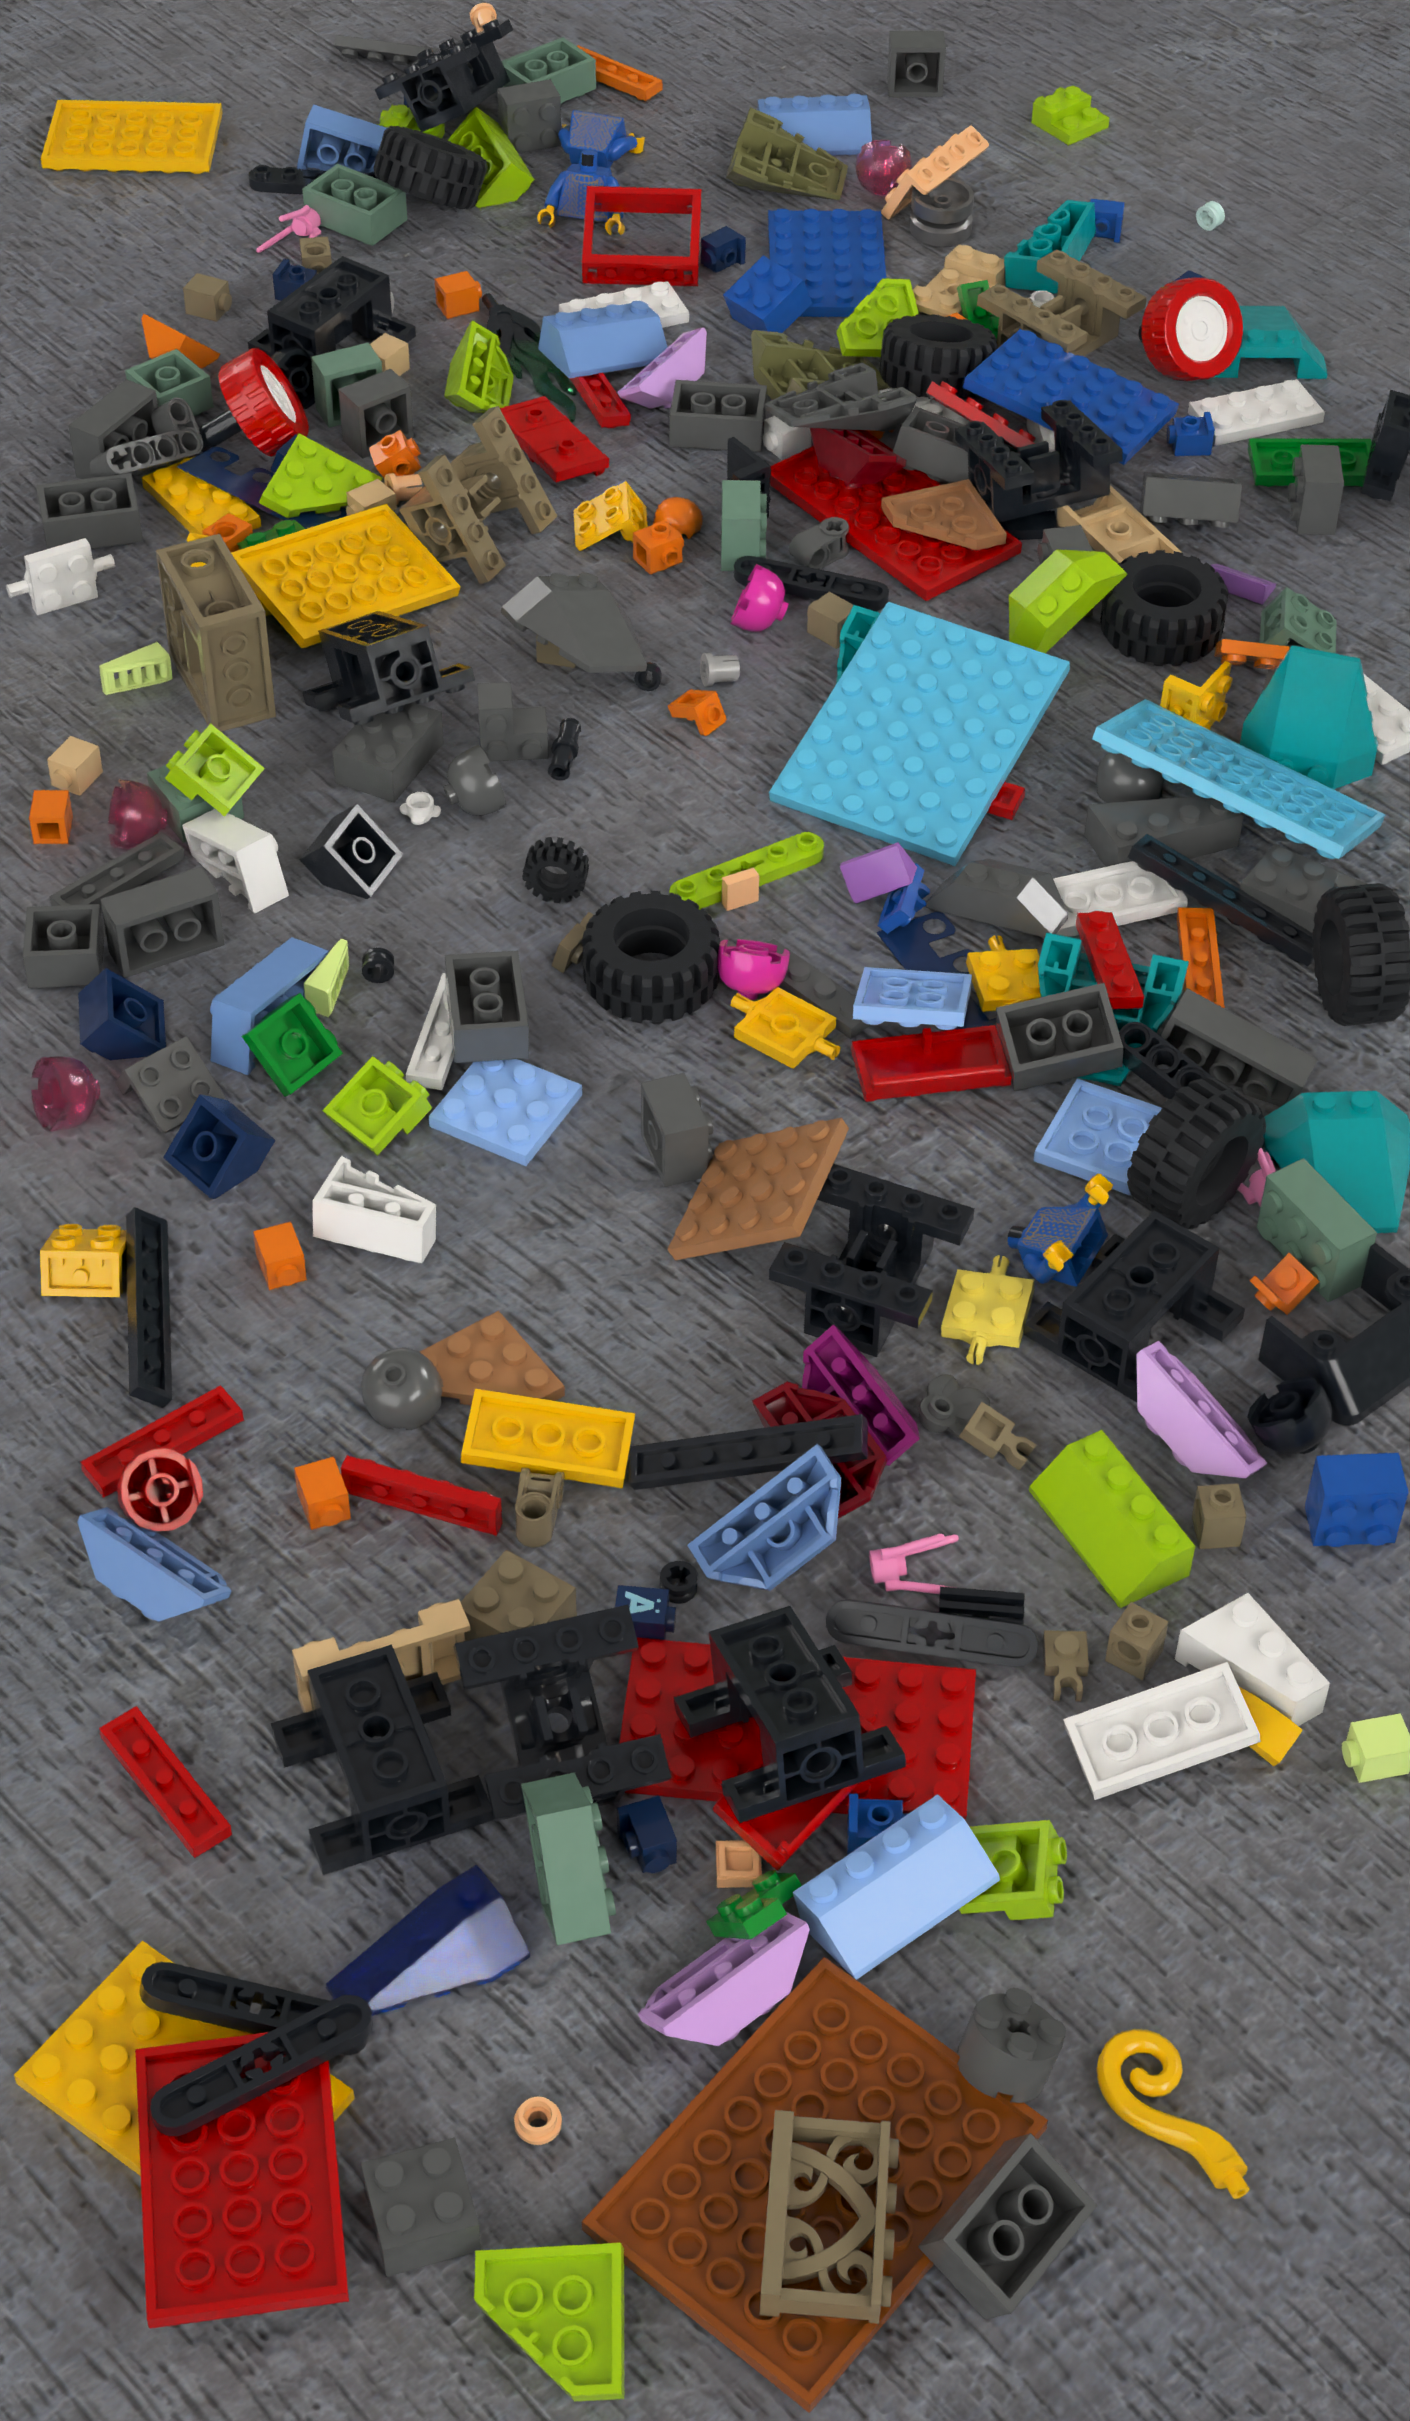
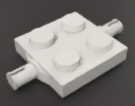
(60, 576)

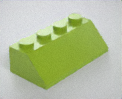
(506, 172)
(1113, 1520)

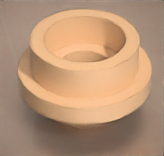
(534, 2109)

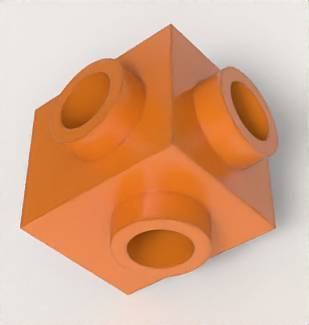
(396, 455)
(657, 547)

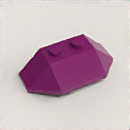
(843, 1371)

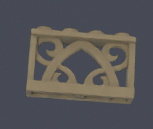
(787, 2266)

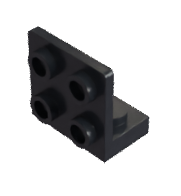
(746, 465)

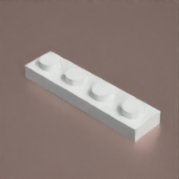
(434, 1047)

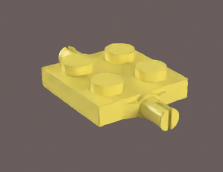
(987, 1309)

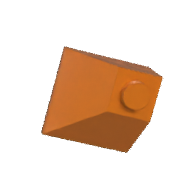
(164, 339)

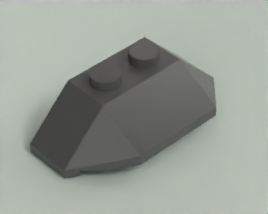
(1002, 897)

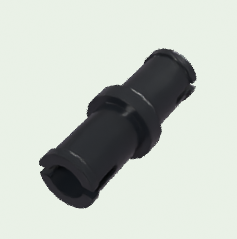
(564, 749)

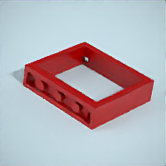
(641, 268)

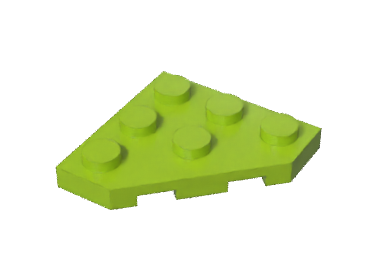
(863, 330)
(313, 480)
(561, 2311)

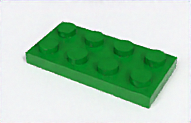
(1273, 459)

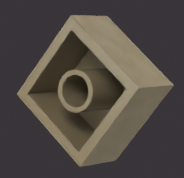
(516, 1597)

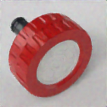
(1192, 329)
(258, 404)

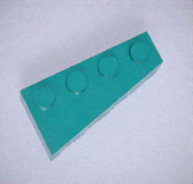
(1067, 230)

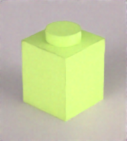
(1378, 1748)

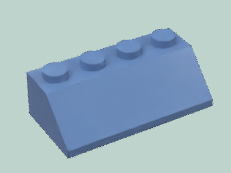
(829, 122)
(602, 339)

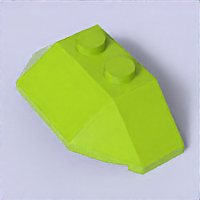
(479, 372)
(1059, 596)

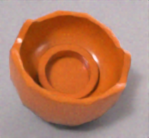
(680, 514)

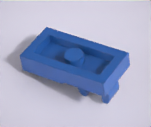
(903, 903)

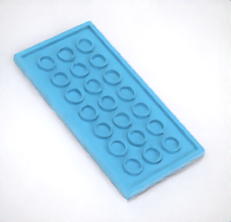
(1239, 778)

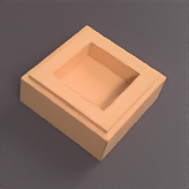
(740, 889)
(736, 1864)

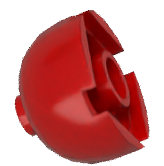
(160, 1490)

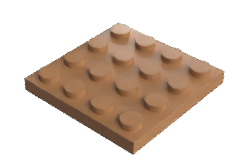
(758, 1189)

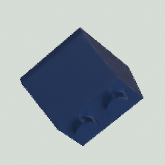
(120, 1018)
(218, 1146)

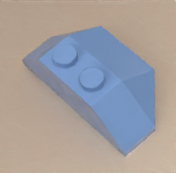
(775, 1526)
(147, 1567)

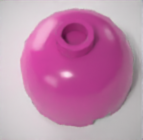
(760, 601)
(752, 967)

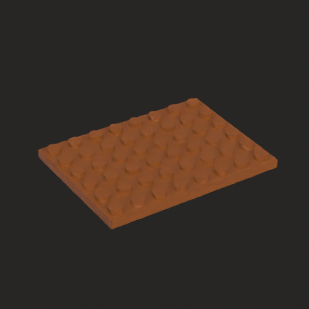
(700, 2192)

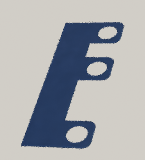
(244, 486)
(913, 952)

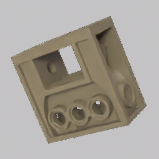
(216, 633)

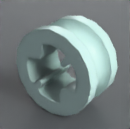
(1210, 215)

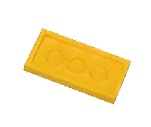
(195, 501)
(548, 1438)

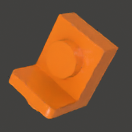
(699, 706)
(1285, 1285)

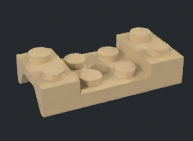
(961, 267)
(1116, 528)
(418, 1649)

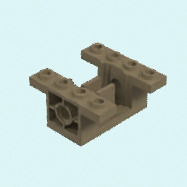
(1077, 319)
(465, 492)

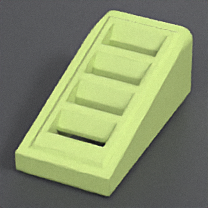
(156, 669)
(327, 979)

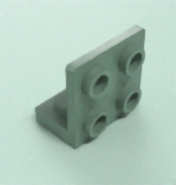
(1297, 619)

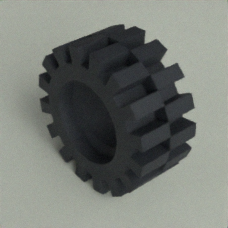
(555, 855)

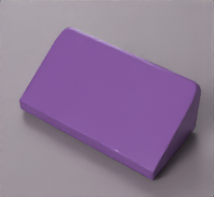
(1245, 585)
(878, 872)

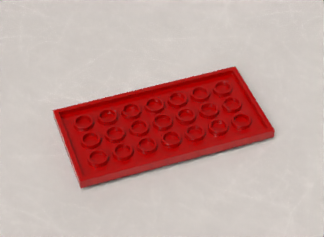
(915, 560)
(920, 1704)

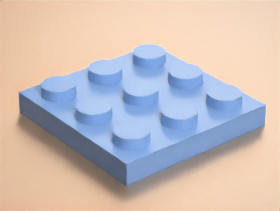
(912, 997)
(506, 1107)
(1095, 1134)

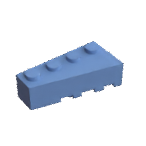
(339, 139)
(255, 996)

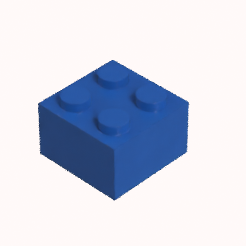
(767, 297)
(1356, 1499)

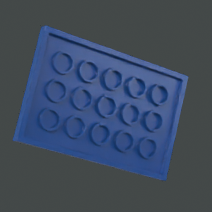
(832, 252)
(1035, 373)

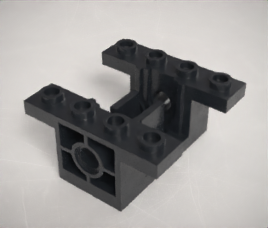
(449, 73)
(329, 309)
(1388, 448)
(1037, 478)
(388, 661)
(878, 1269)
(1128, 1293)
(548, 1672)
(803, 1715)
(391, 1780)

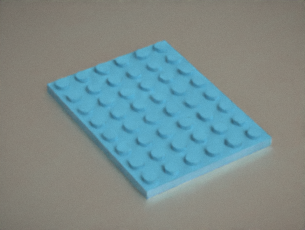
(920, 733)

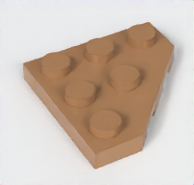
(946, 513)
(494, 1359)

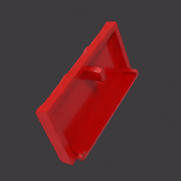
(553, 440)
(930, 1063)
(784, 1831)

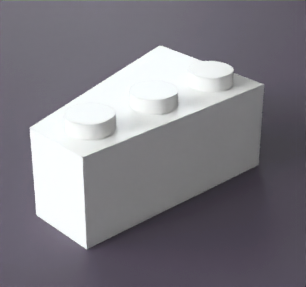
(240, 855)
(372, 1216)
(1258, 1656)

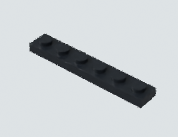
(1224, 898)
(148, 1308)
(745, 1451)

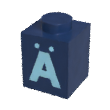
(648, 1610)

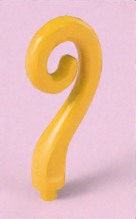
(1207, 2146)

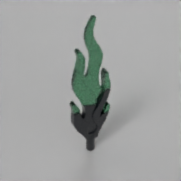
(520, 345)

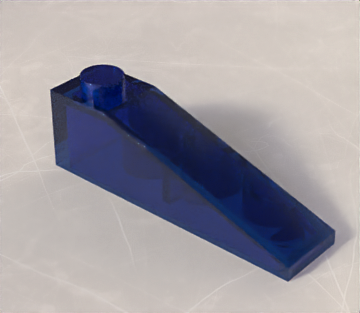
(443, 1943)

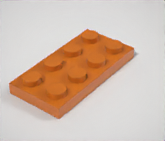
(1237, 652)

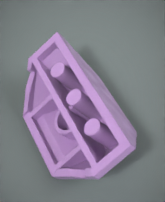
(679, 361)
(1191, 1418)
(729, 1985)

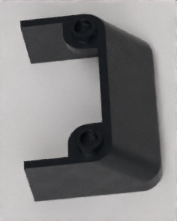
(1359, 1372)

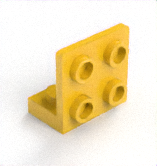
(612, 511)
(1199, 704)
(83, 1261)

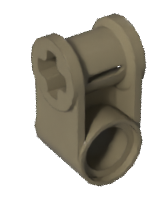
(537, 1506)

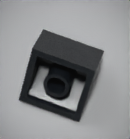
(352, 854)

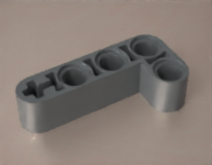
(175, 440)

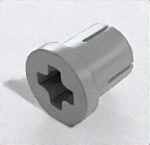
(719, 668)

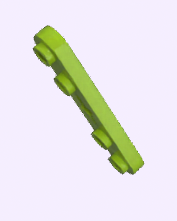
(769, 862)

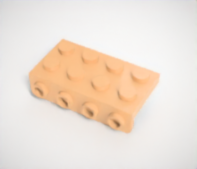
(935, 169)

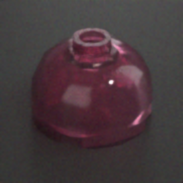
(881, 165)
(135, 814)
(64, 1092)

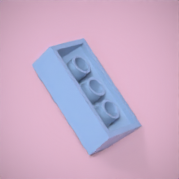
(895, 1887)

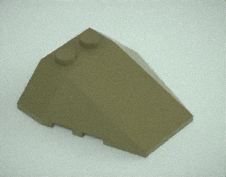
(780, 163)
(791, 365)

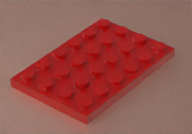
(244, 2205)

